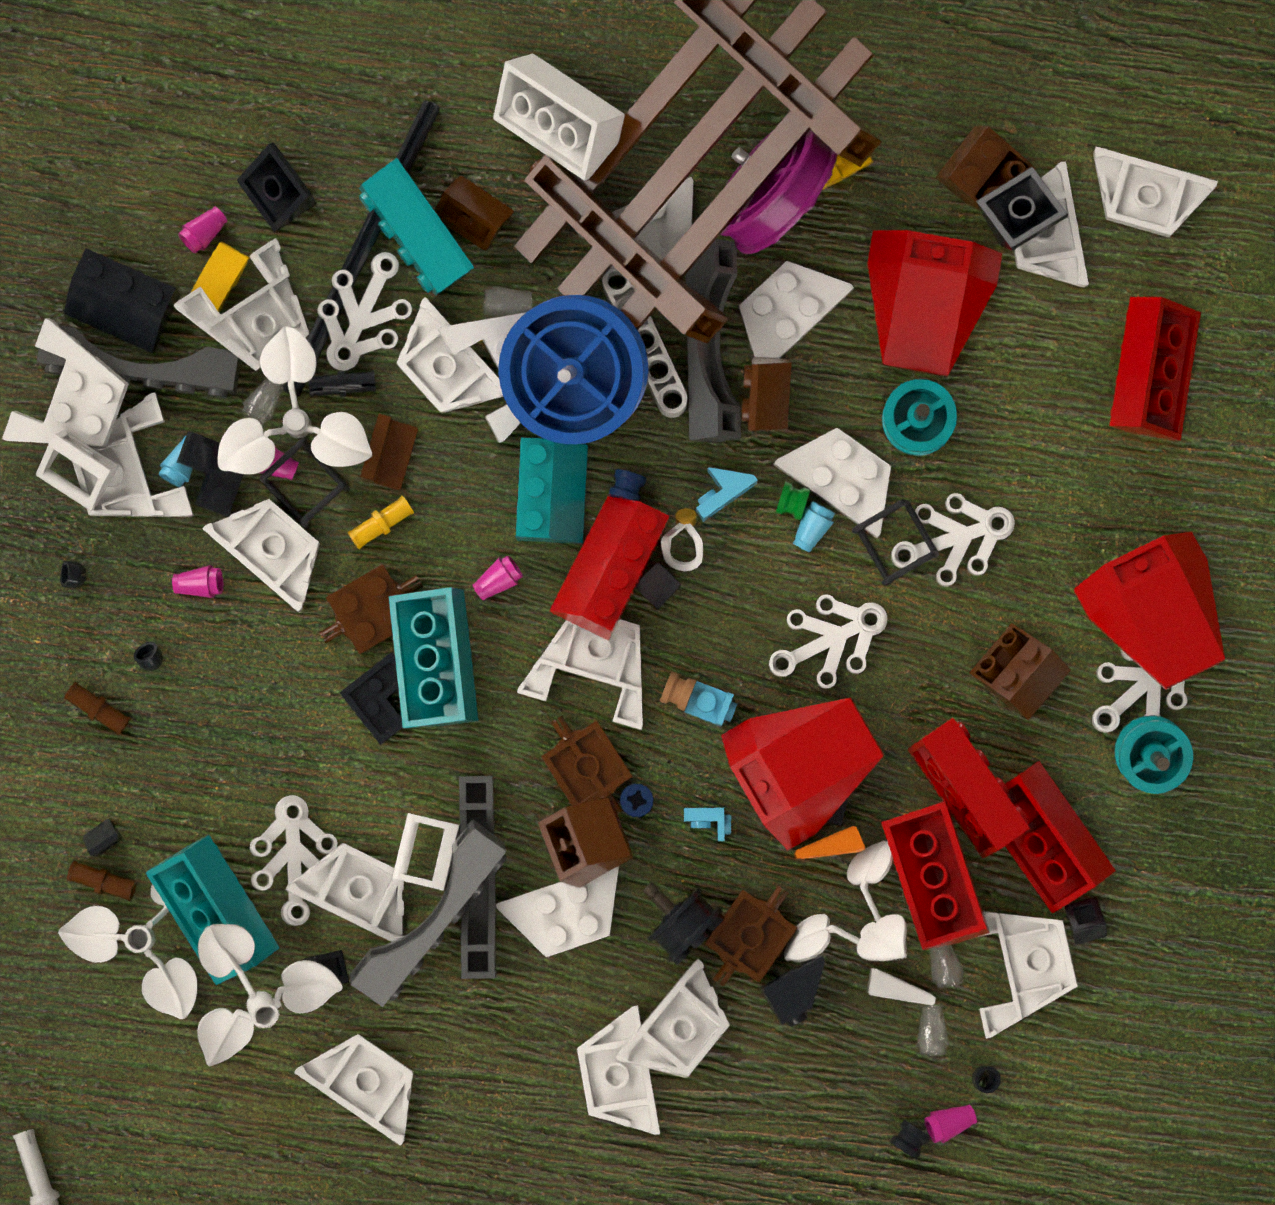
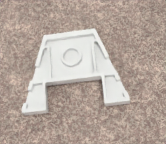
(256, 319)
(493, 333)
(84, 399)
(129, 490)
(593, 657)
(1036, 966)

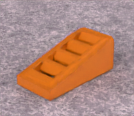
(839, 843)

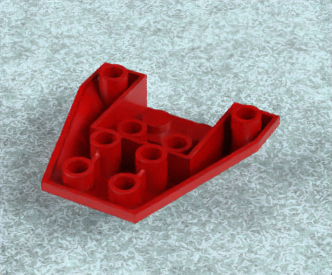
(928, 296)
(1158, 608)
(801, 765)

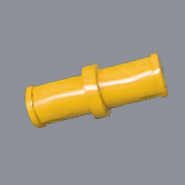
(380, 522)

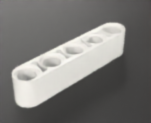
(656, 354)

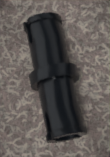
(342, 384)

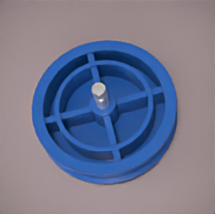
(573, 369)

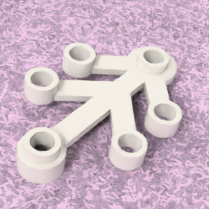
(361, 316)
(959, 536)
(833, 638)
(1143, 684)
(291, 853)

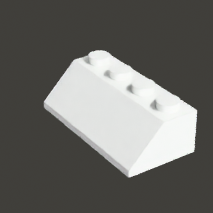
(557, 115)

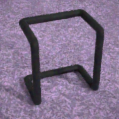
(303, 520)
(887, 580)

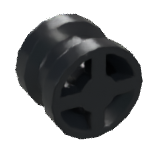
(910, 1139)

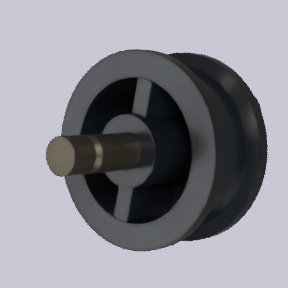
(683, 923)

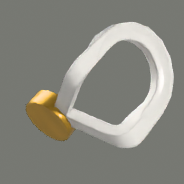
(685, 519)

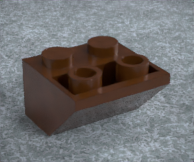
(981, 165)
(768, 393)
(1020, 671)
(585, 841)

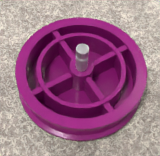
(784, 195)

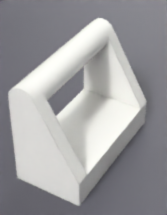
(84, 457)
(444, 859)

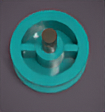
(919, 417)
(1153, 754)

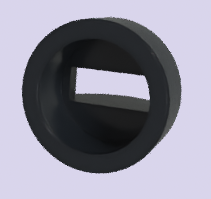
(71, 574)
(148, 656)
(991, 1080)

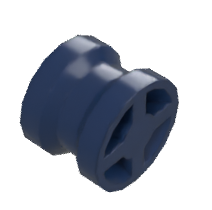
(627, 485)
(636, 805)

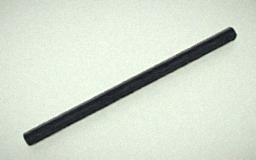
(369, 231)

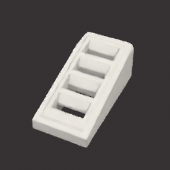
(887, 986)

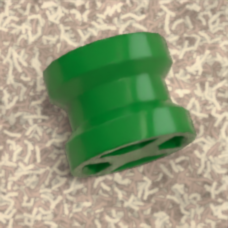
(792, 501)

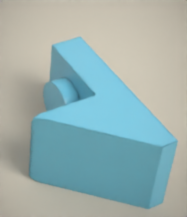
(731, 487)

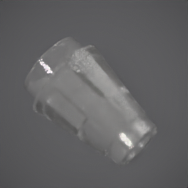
(506, 301)
(262, 401)
(945, 967)
(932, 1032)

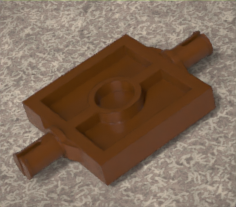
(364, 608)
(586, 764)
(750, 936)

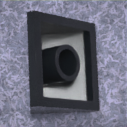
(275, 188)
(1021, 210)

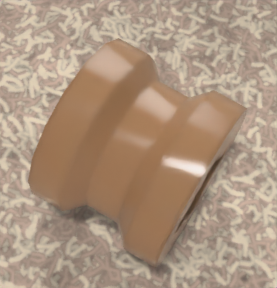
(677, 691)

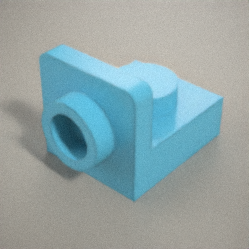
(710, 704)
(703, 816)

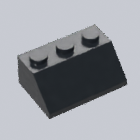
(120, 300)
(794, 991)

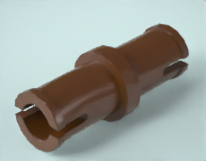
(97, 708)
(102, 880)

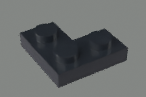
(218, 486)
(369, 699)

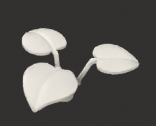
(339, 441)
(94, 938)
(879, 940)
(304, 990)

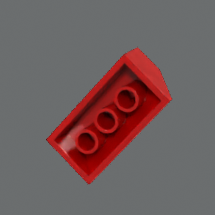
(1155, 368)
(609, 565)
(969, 788)
(1057, 849)
(935, 876)

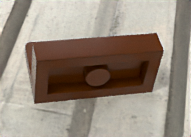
(472, 212)
(391, 453)

